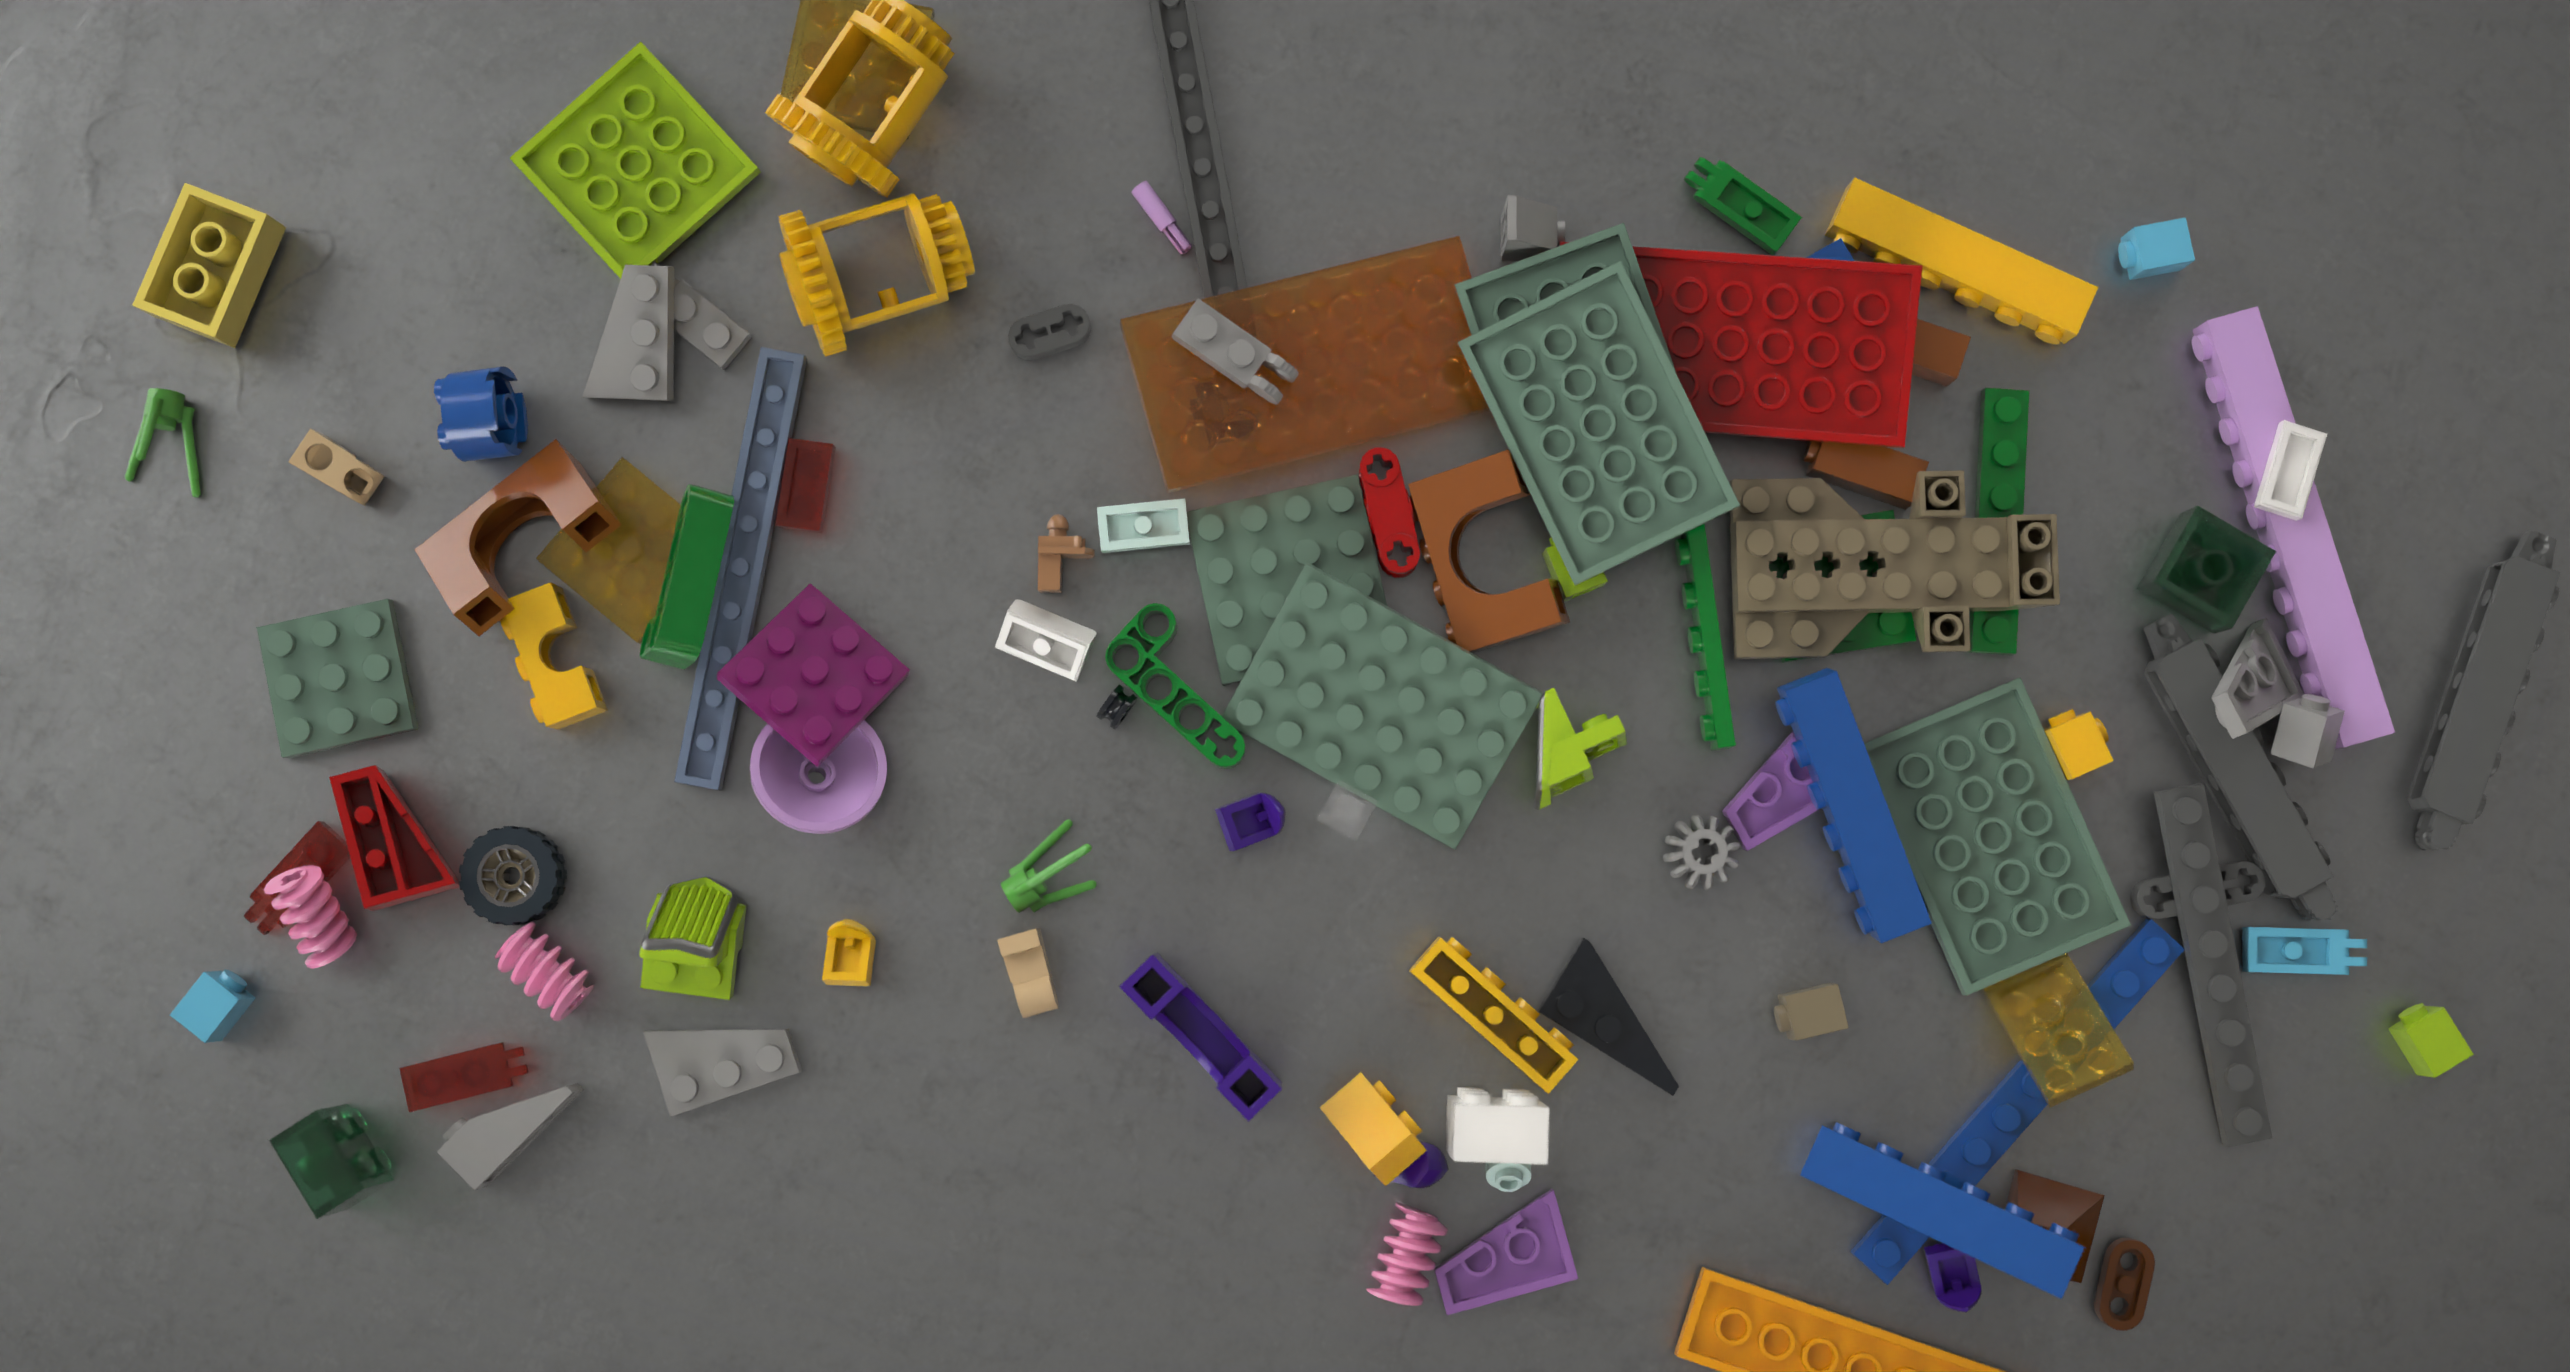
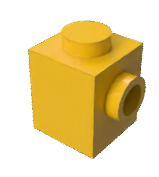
(2078, 742)

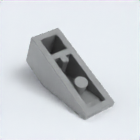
(490, 1142)

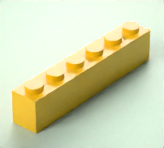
(1962, 262)

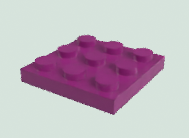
(813, 674)

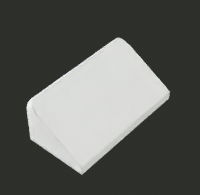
(1045, 639)

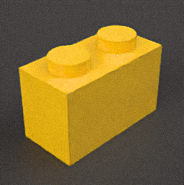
(1373, 1128)

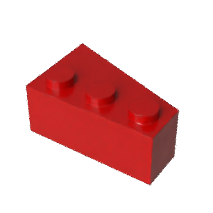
(386, 842)

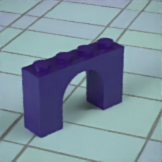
(1228, 1060)

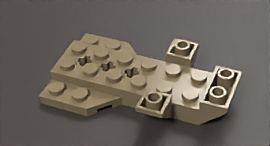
(1925, 563)

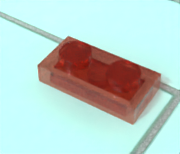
(805, 485)

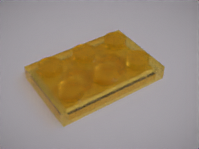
(2058, 1029)

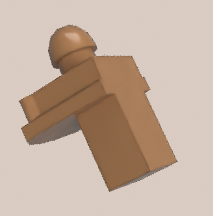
(1054, 549)

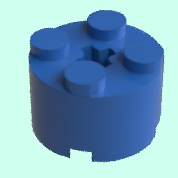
(481, 414)

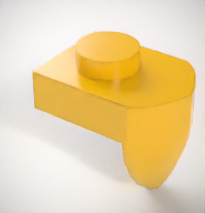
(849, 954)

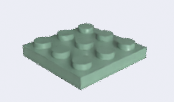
(337, 678)

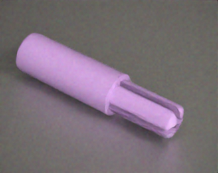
(1161, 216)

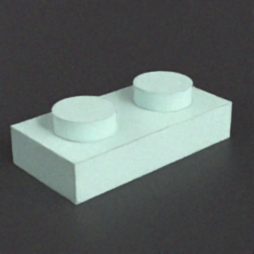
(1143, 525)

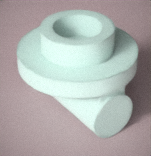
(1508, 1176)

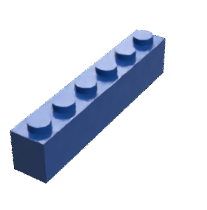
(1853, 805)
(1943, 1211)

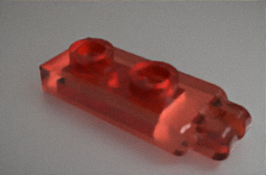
(318, 847)
(460, 1076)

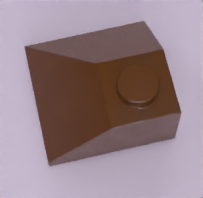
(2061, 1204)

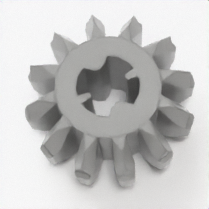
(1713, 863)

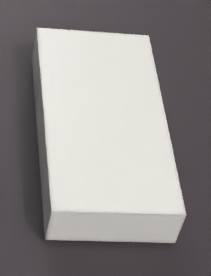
(2290, 470)

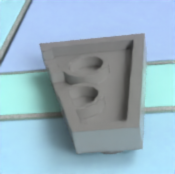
(638, 339)
(2255, 682)
(717, 1064)

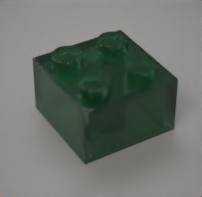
(2206, 570)
(332, 1159)

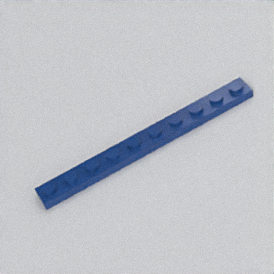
(2017, 1098)

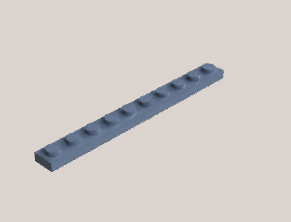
(743, 565)

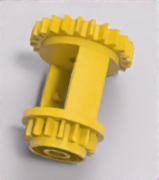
(832, 144)
(814, 284)

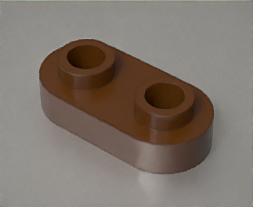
(2128, 1283)

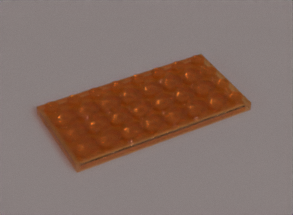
(1369, 352)

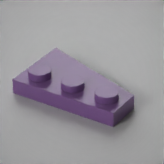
(1771, 798)
(1509, 1260)

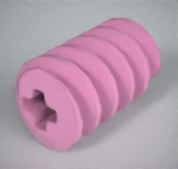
(315, 912)
(543, 972)
(1408, 1257)

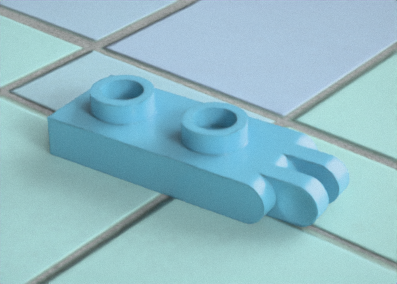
(2299, 950)

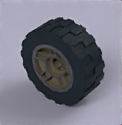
(486, 878)

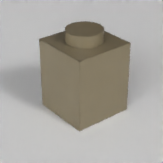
(1811, 1011)

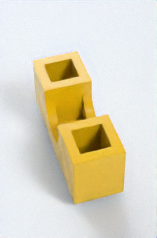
(534, 625)

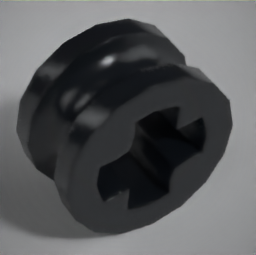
(1117, 706)

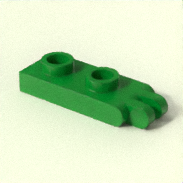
(1742, 204)

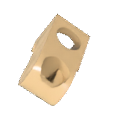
(336, 467)
(1029, 972)

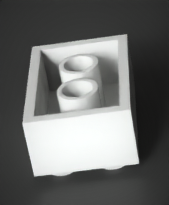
(1497, 1128)

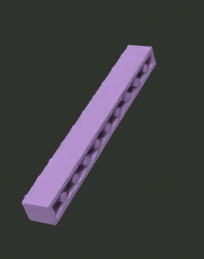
(2306, 564)

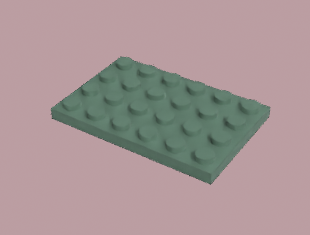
(1598, 423)
(1381, 705)
(1994, 837)

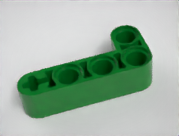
(690, 579)
(1181, 695)

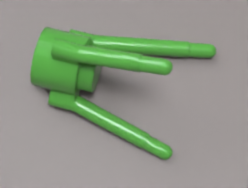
(163, 411)
(1026, 887)

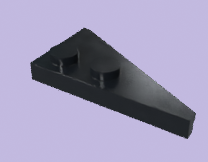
(1595, 1010)

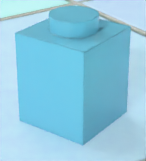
(2156, 249)
(213, 1005)

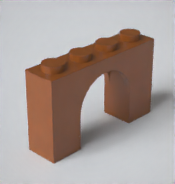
(1879, 470)
(1444, 509)
(465, 549)

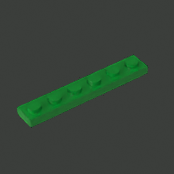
(2000, 494)
(1705, 639)

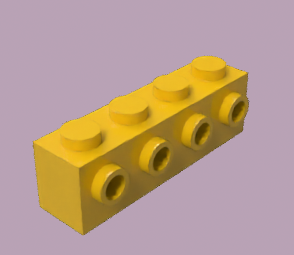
(1494, 1015)

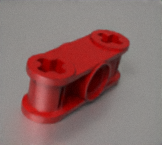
(1389, 512)

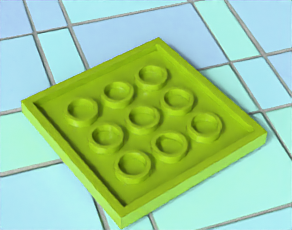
(635, 163)

